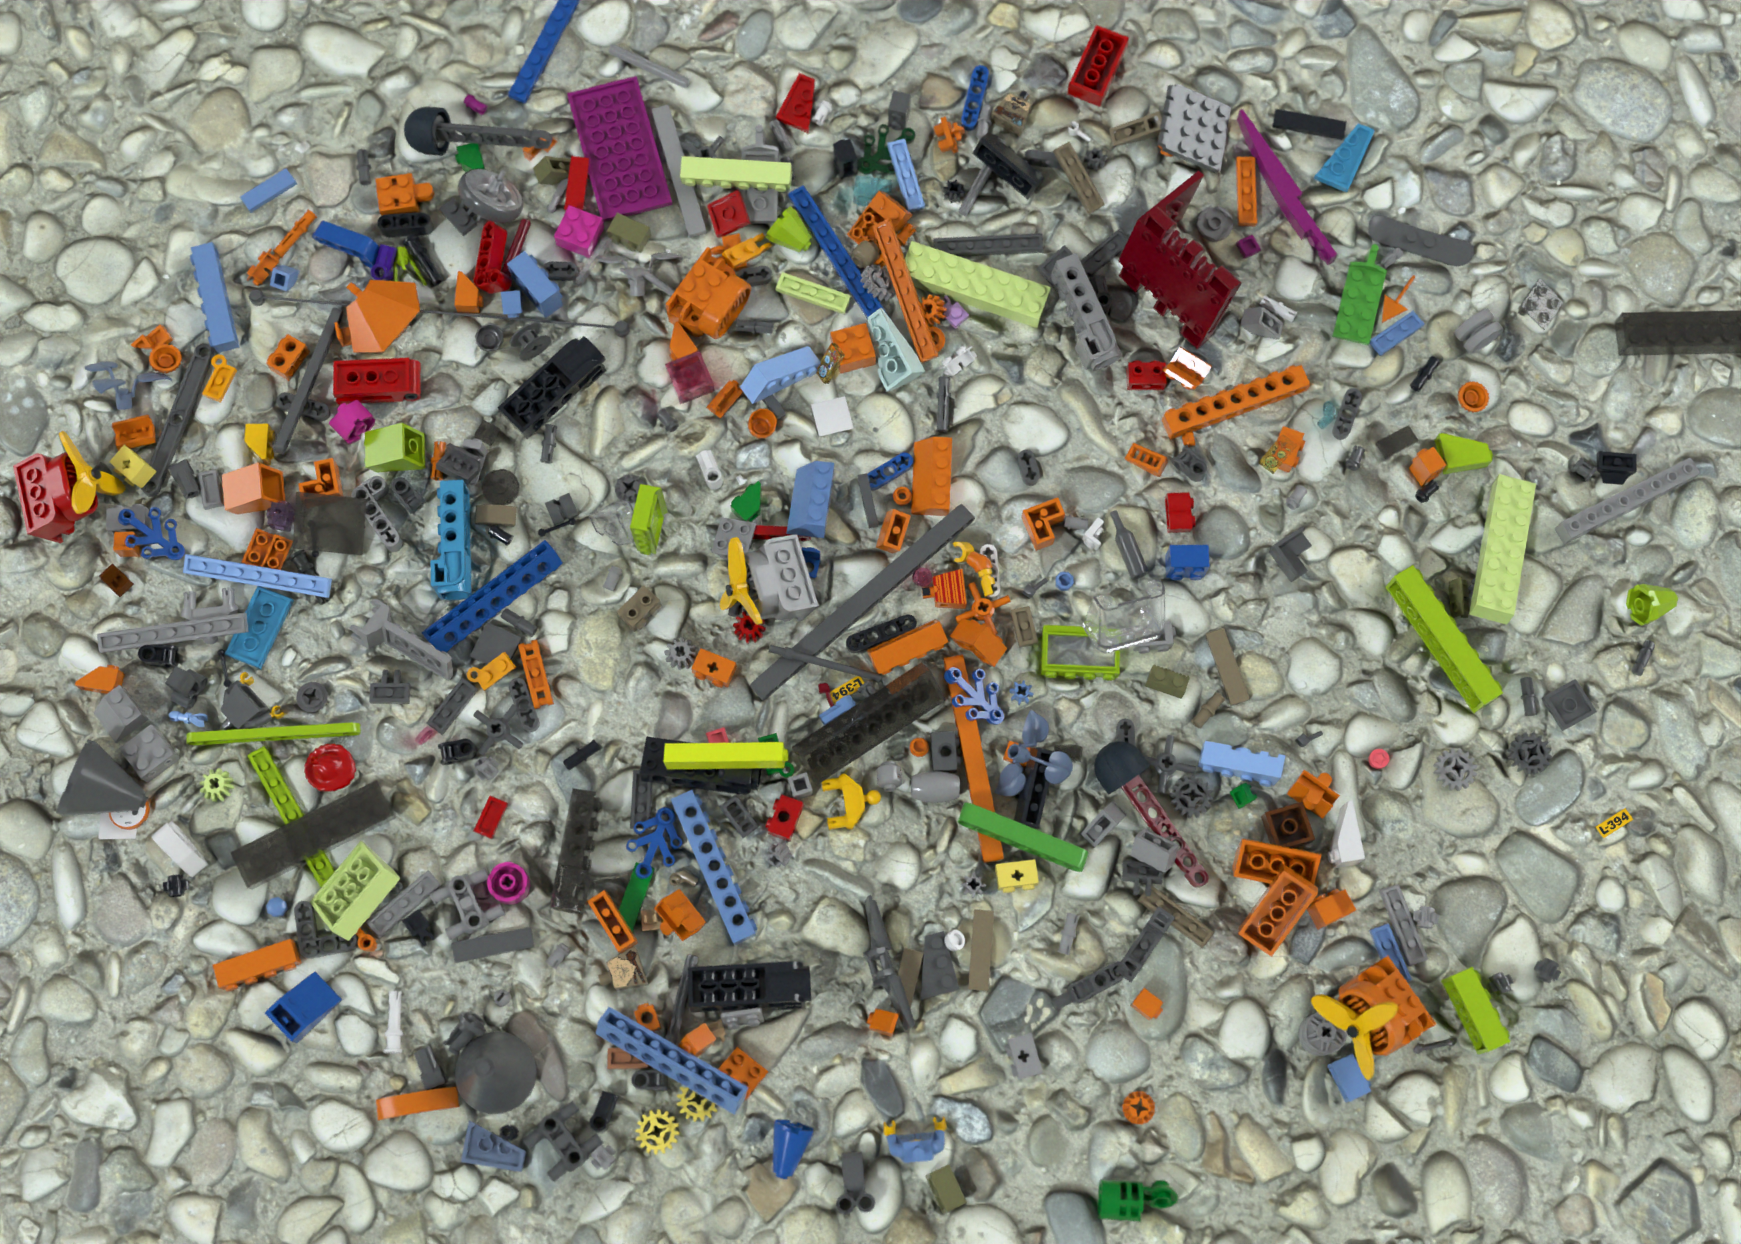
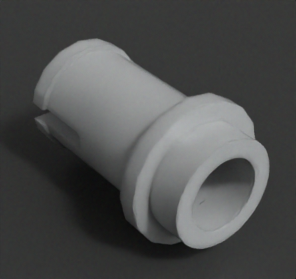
(1293, 501)
(1075, 522)
(612, 578)
(558, 955)

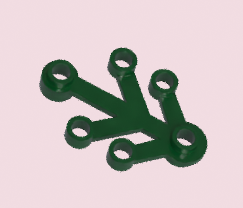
(882, 151)

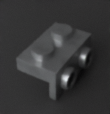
(459, 464)

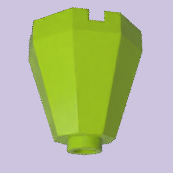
(790, 232)
(1650, 602)

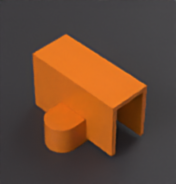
(1314, 792)
(679, 916)

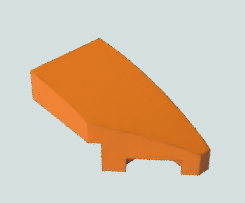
(531, 152)
(153, 339)

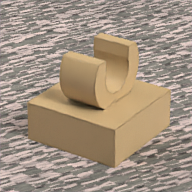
(650, 920)
(717, 1030)

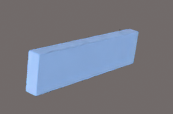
(906, 175)

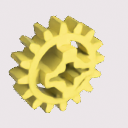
(700, 1108)
(655, 1123)

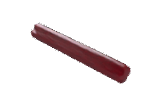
(517, 243)

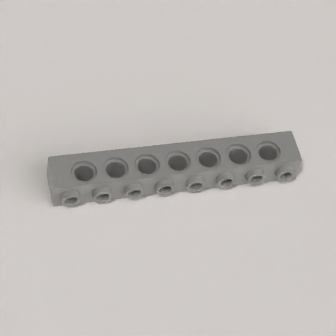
(1627, 501)

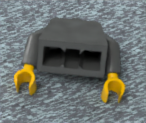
(244, 707)

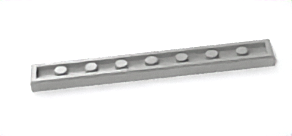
(673, 154)
(173, 632)

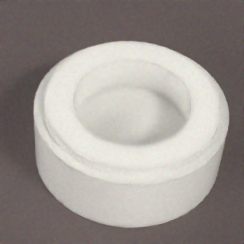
(954, 940)

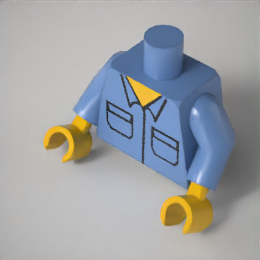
(916, 1146)

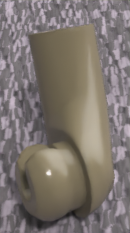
(683, 876)

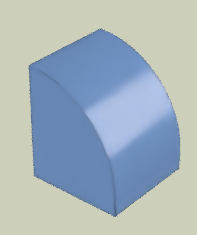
(284, 277)

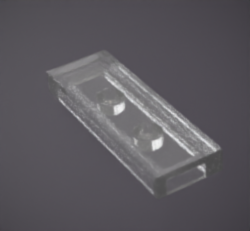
(591, 262)

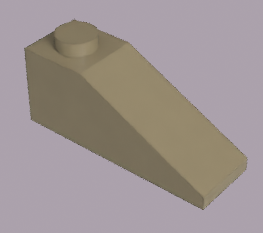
(1137, 130)

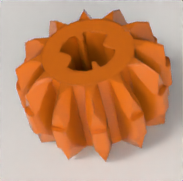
(937, 309)

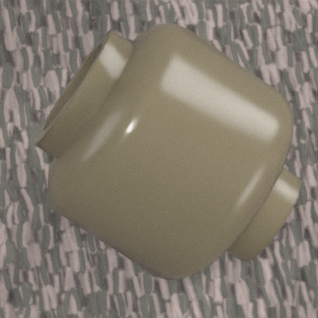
(865, 254)

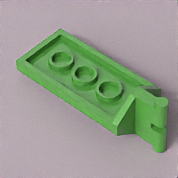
(1360, 299)

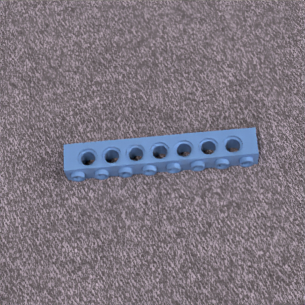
(682, 804)
(671, 1060)

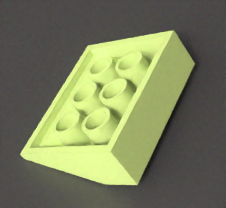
(354, 891)

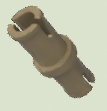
(1207, 710)

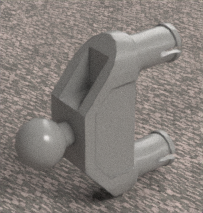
(190, 611)

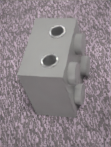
(149, 753)

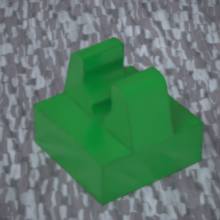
(1242, 795)

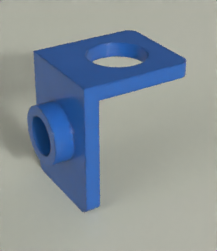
(813, 556)

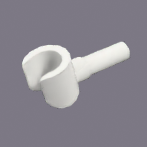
(1073, 132)

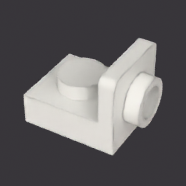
(1094, 531)

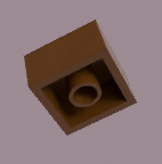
(1288, 826)

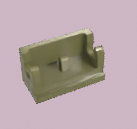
(945, 1189)

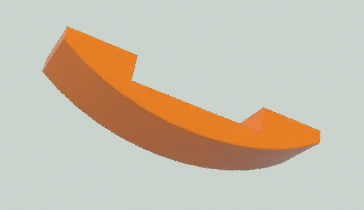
(417, 1102)

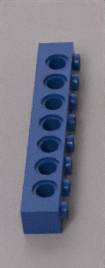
(482, 598)

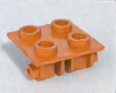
(744, 1070)

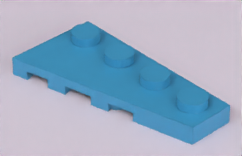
(1343, 164)

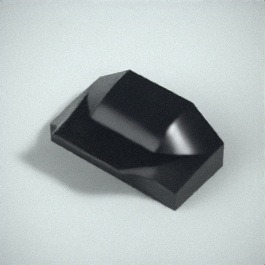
(1615, 466)

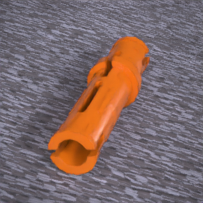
(293, 235)
(902, 237)

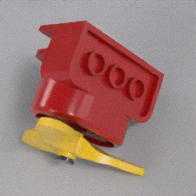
(60, 491)

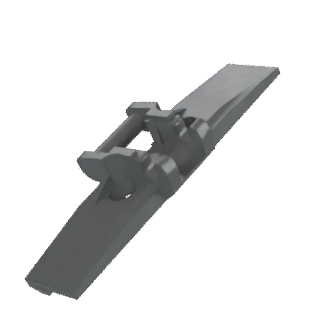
(887, 976)

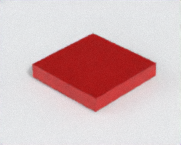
(728, 214)

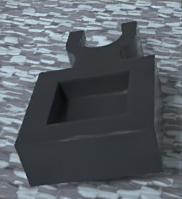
(417, 924)

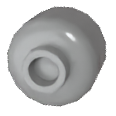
(889, 776)

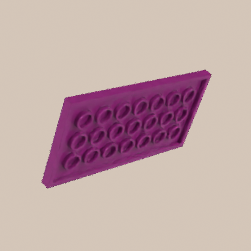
(620, 148)

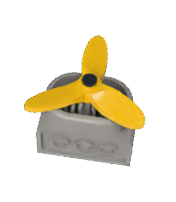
(770, 580)

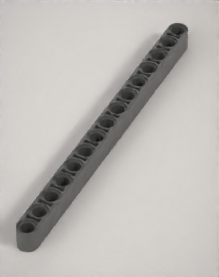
(864, 600)

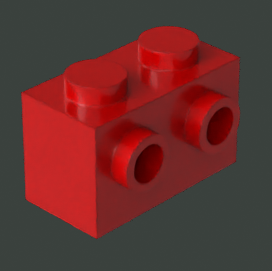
(1145, 375)

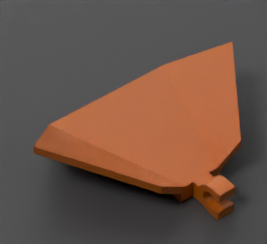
(380, 314)

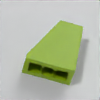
(1462, 453)

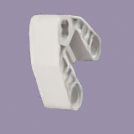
(179, 848)

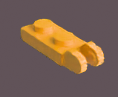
(745, 251)

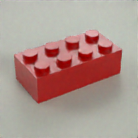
(1098, 65)

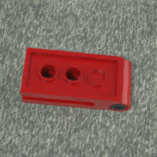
(376, 380)

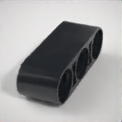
(398, 220)

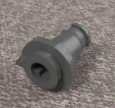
(469, 1026)

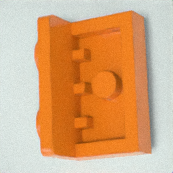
(134, 432)

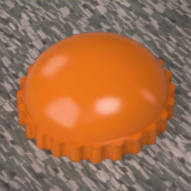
(165, 358)
(1473, 396)

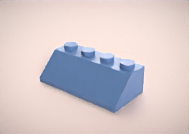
(811, 499)

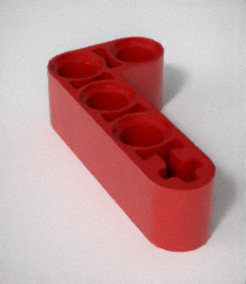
(490, 258)

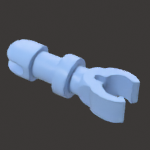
(196, 719)

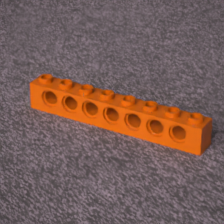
(1298, 384)

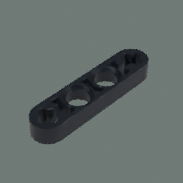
(880, 631)

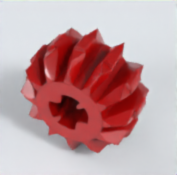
(744, 632)

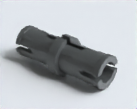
(548, 443)

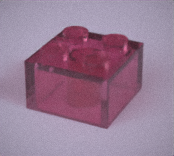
(689, 377)

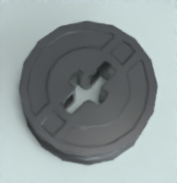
(528, 338)

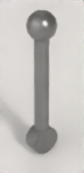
(1418, 1049)

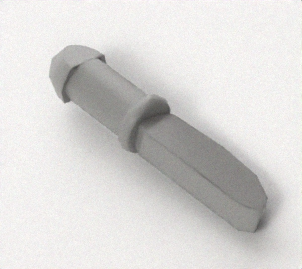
(557, 196)

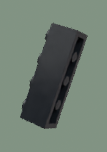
(1034, 793)

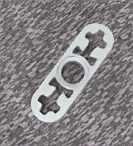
(993, 558)

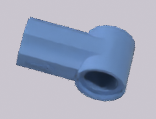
(841, 706)

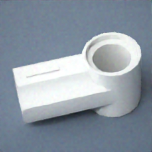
(709, 468)

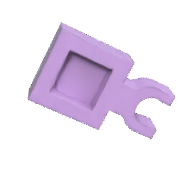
(955, 313)

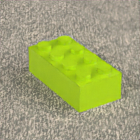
(1476, 1010)

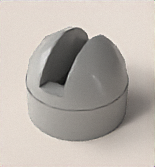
(505, 1000)

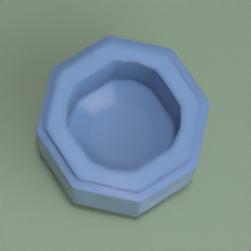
(1064, 581)
(276, 907)

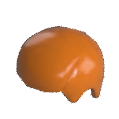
(762, 423)

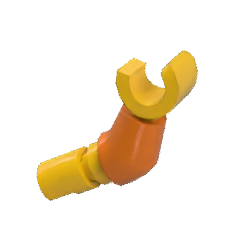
(979, 563)

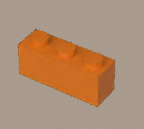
(612, 922)

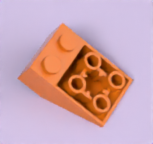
(879, 209)

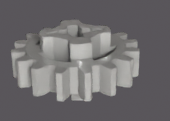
(878, 282)
(1456, 777)

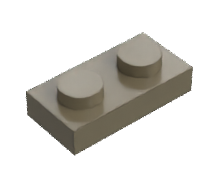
(1024, 626)

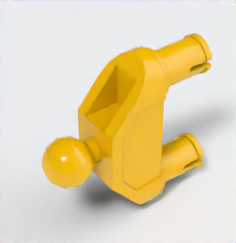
(853, 800)

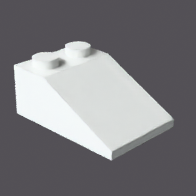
(1346, 842)

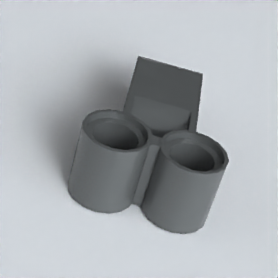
(185, 686)
(853, 1182)

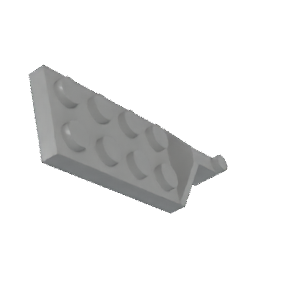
(761, 205)

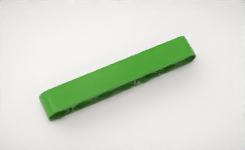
(1023, 837)

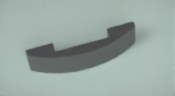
(1145, 943)

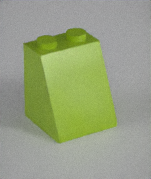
(394, 449)

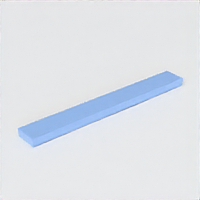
(257, 575)

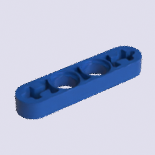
(974, 98)

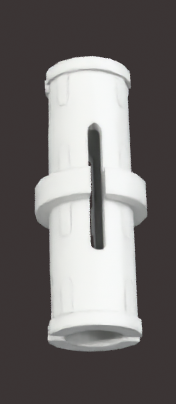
(1278, 308)

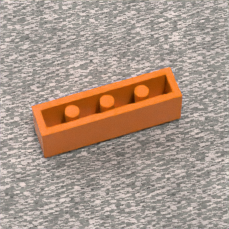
(907, 646)
(257, 964)

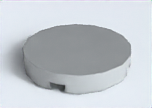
(1214, 223)

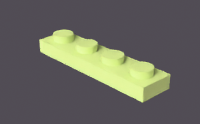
(813, 293)

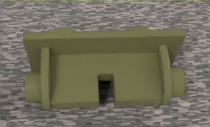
(1457, 592)

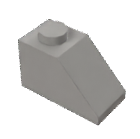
(1262, 323)
(1103, 824)

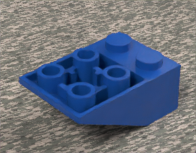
(303, 1007)

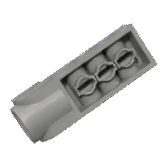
(1096, 340)

